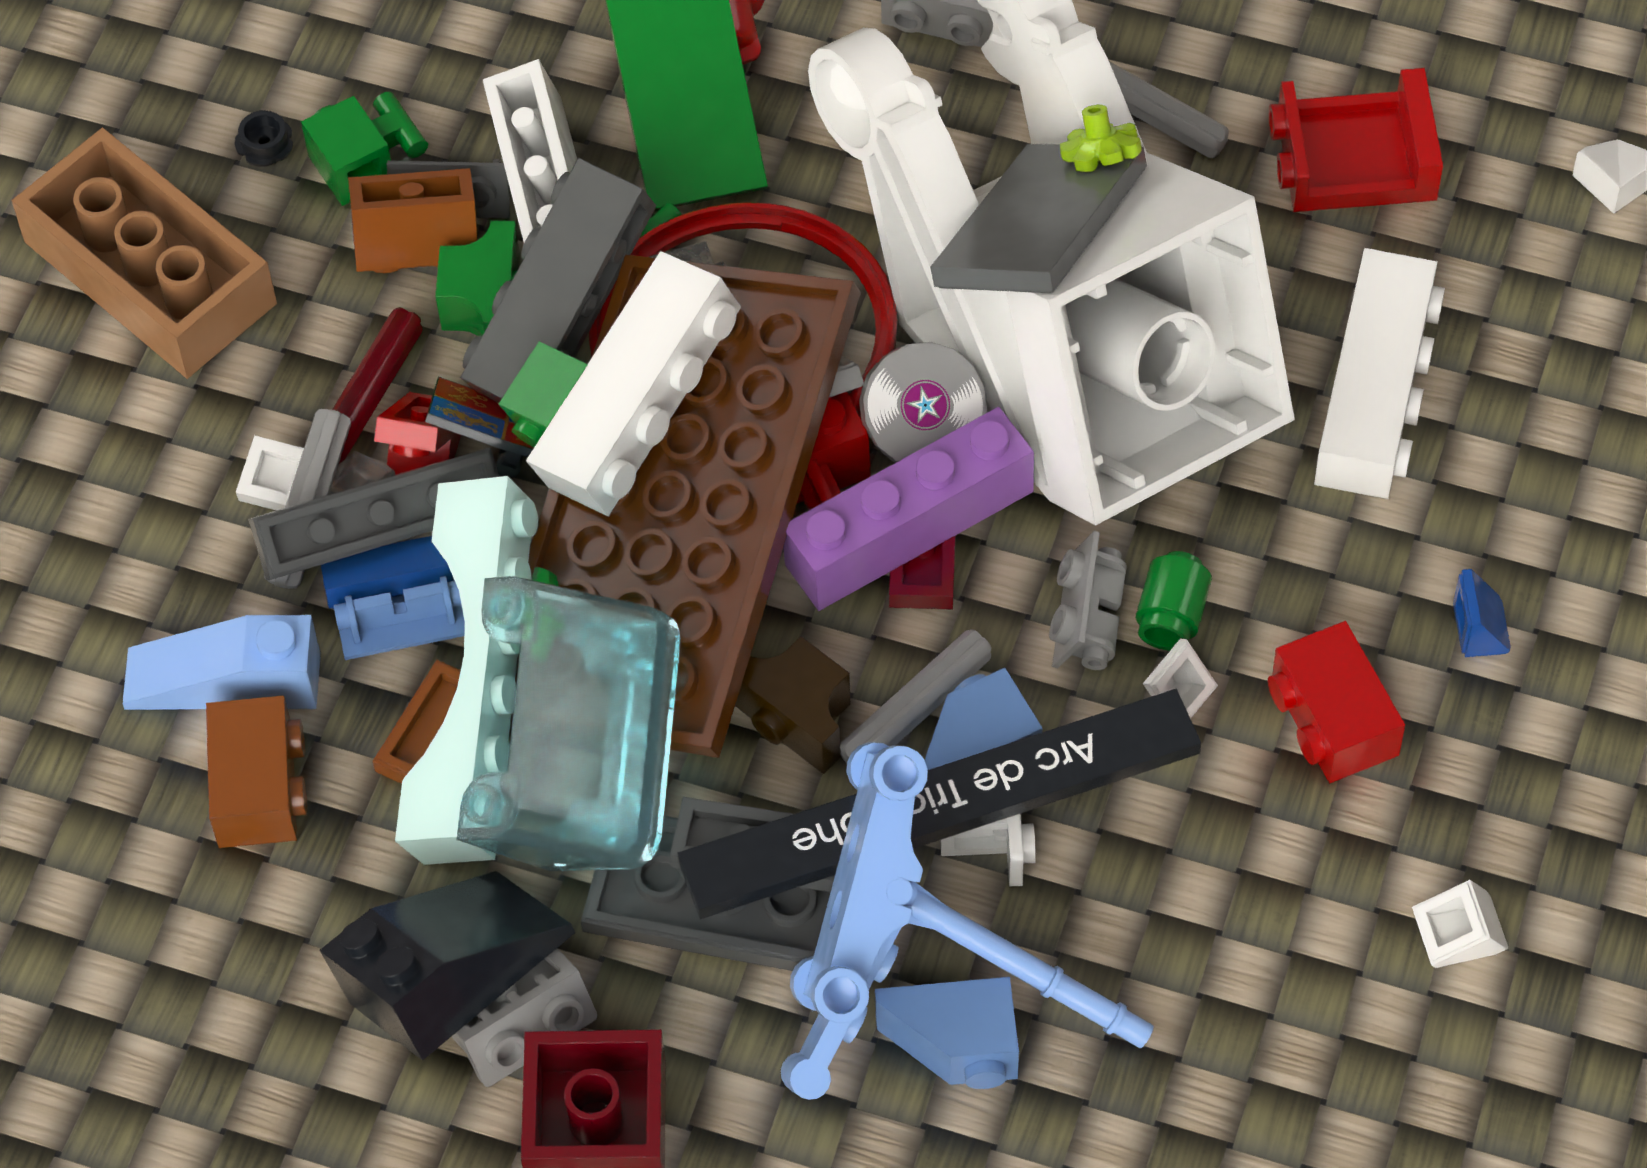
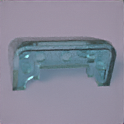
(584, 732)

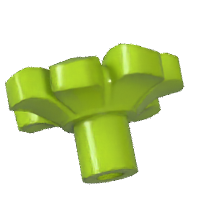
(1100, 141)

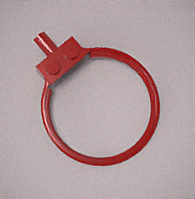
(842, 441)

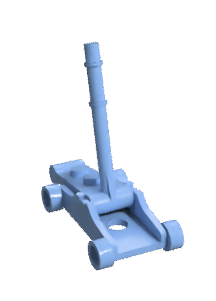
(879, 895)

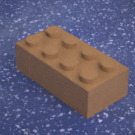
(145, 252)

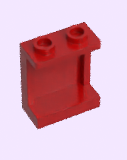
(1358, 146)

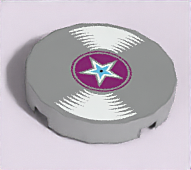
(919, 397)

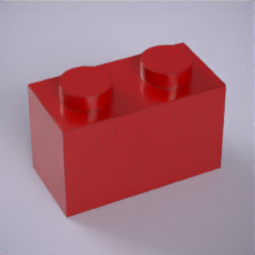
(1336, 702)

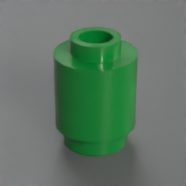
(1172, 599)

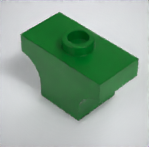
(472, 277)

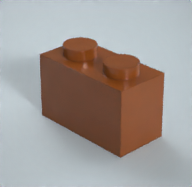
(409, 216)
(253, 771)

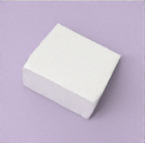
(1460, 925)

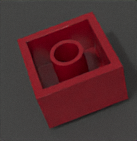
(594, 1099)

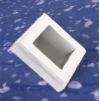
(1185, 672)

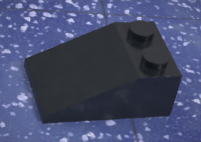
(442, 956)

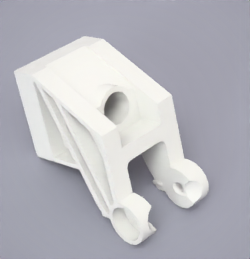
(1157, 335)

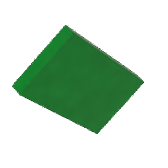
(686, 99)

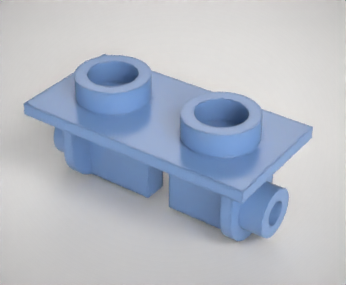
(399, 622)

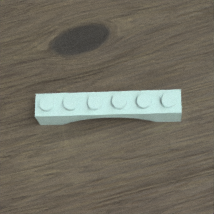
(482, 534)

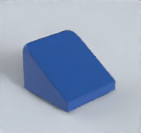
(1479, 617)

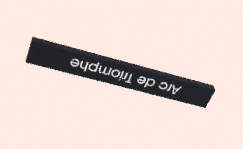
(952, 801)

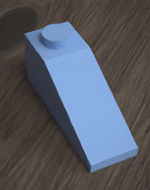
(226, 663)

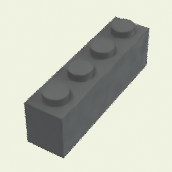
(562, 277)

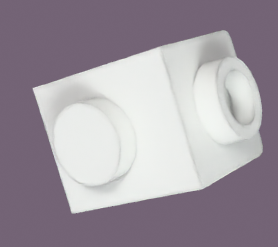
(997, 838)

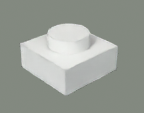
(268, 473)

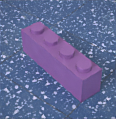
(909, 508)

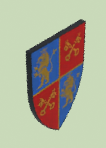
(479, 418)

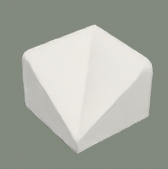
(1612, 172)

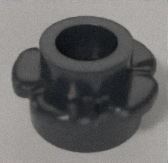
(263, 127)

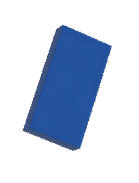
(384, 570)

